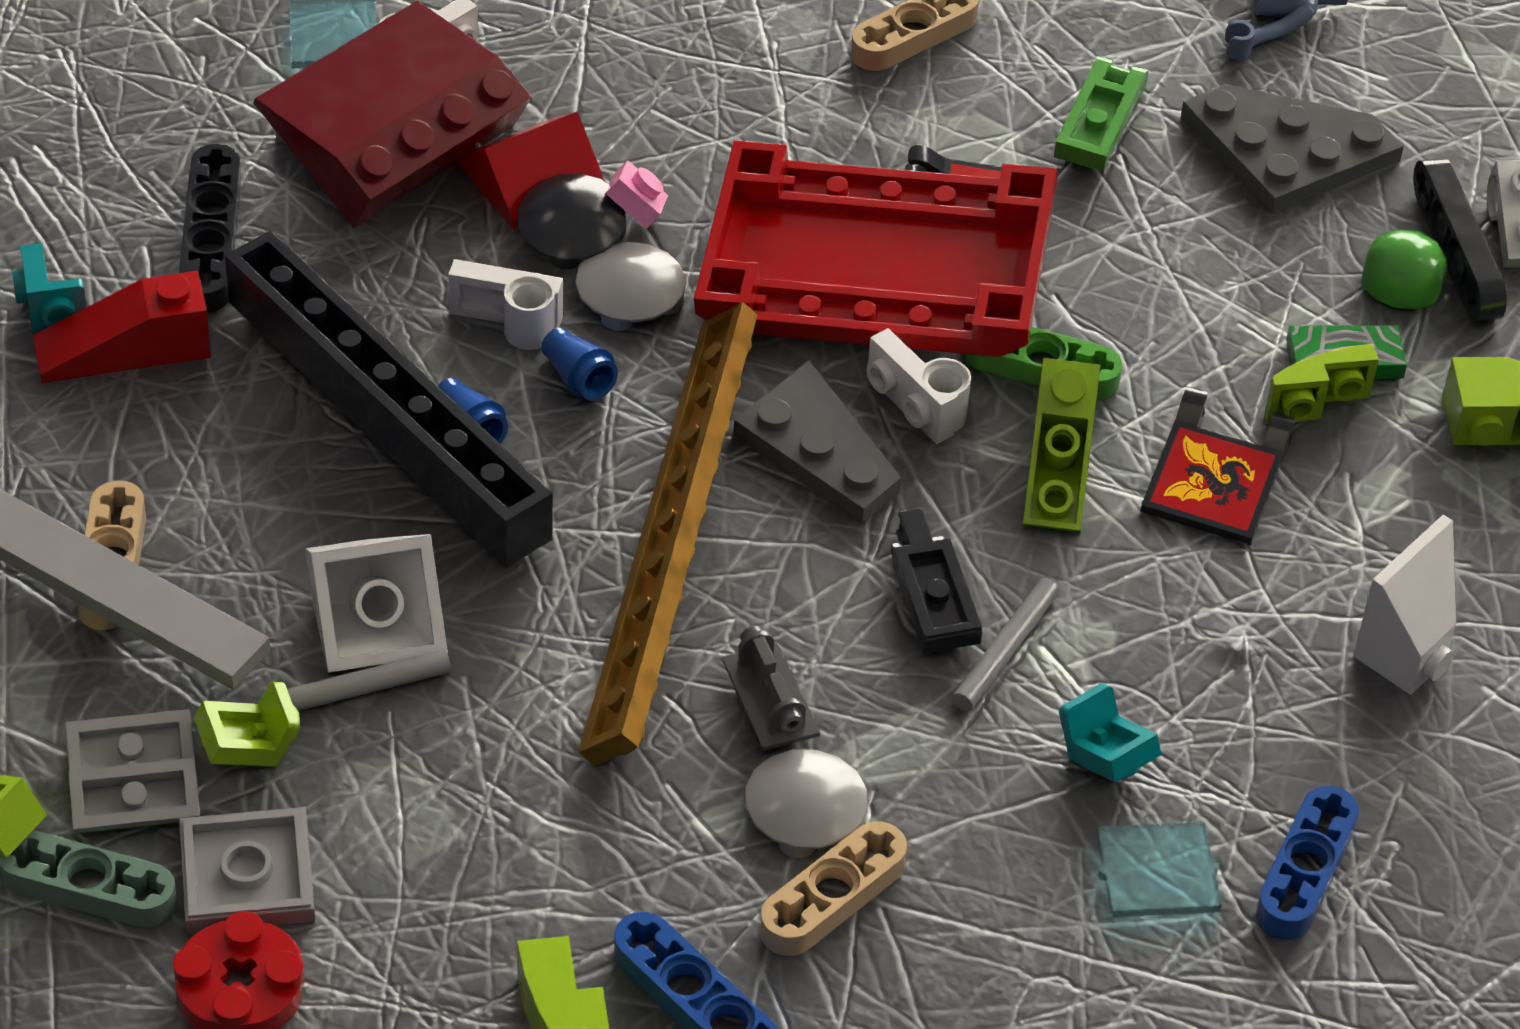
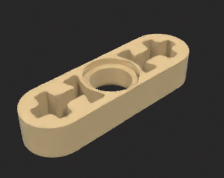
(886, 42)
(127, 536)
(828, 913)

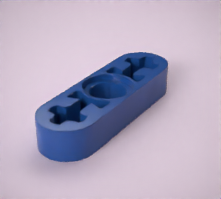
(1310, 884)

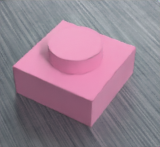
(637, 193)

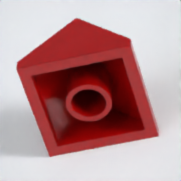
(521, 160)

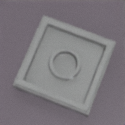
(248, 865)

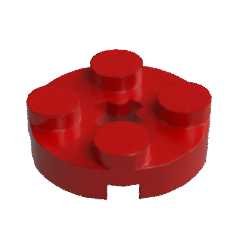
(233, 946)

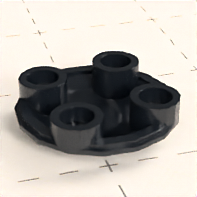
(570, 219)

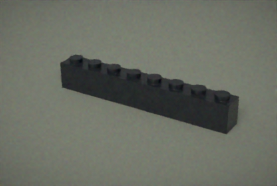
(390, 399)

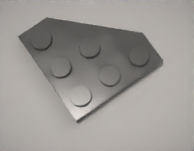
(1289, 145)

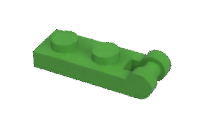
(1100, 114)

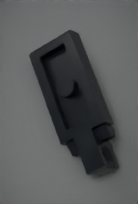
(933, 586)

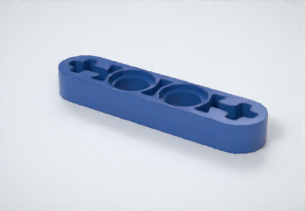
(679, 957)

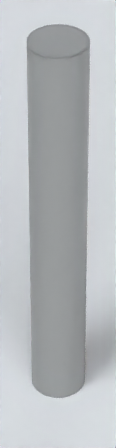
(1005, 645)
(370, 680)

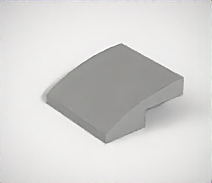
(131, 771)

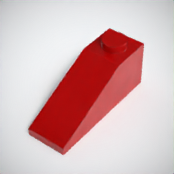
(134, 328)

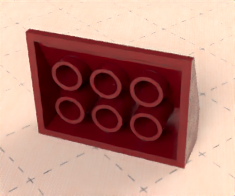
(393, 109)

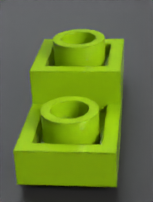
(1323, 378)

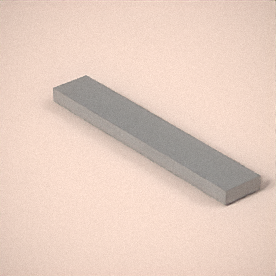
(128, 594)

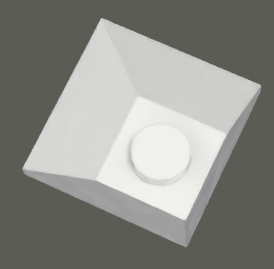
(376, 600)
(1412, 612)

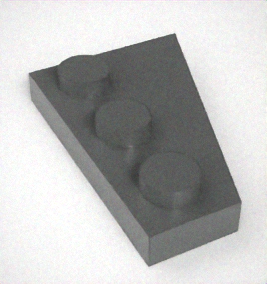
(820, 443)

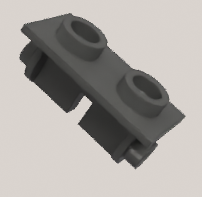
(769, 691)

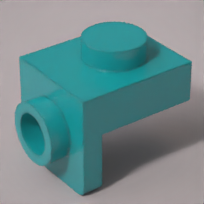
(46, 300)
(1102, 738)

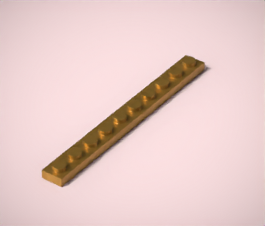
(668, 538)

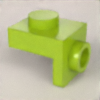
(249, 731)

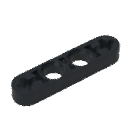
(211, 226)
(1460, 239)

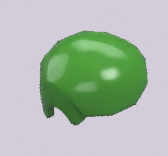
(1404, 269)

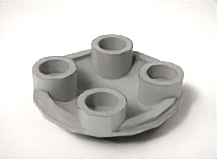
(631, 284)
(805, 800)

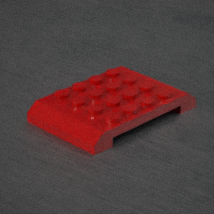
(878, 249)

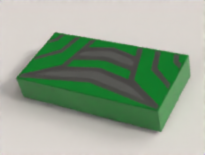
(1310, 340)

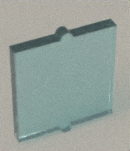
(326, 25)
(1158, 869)

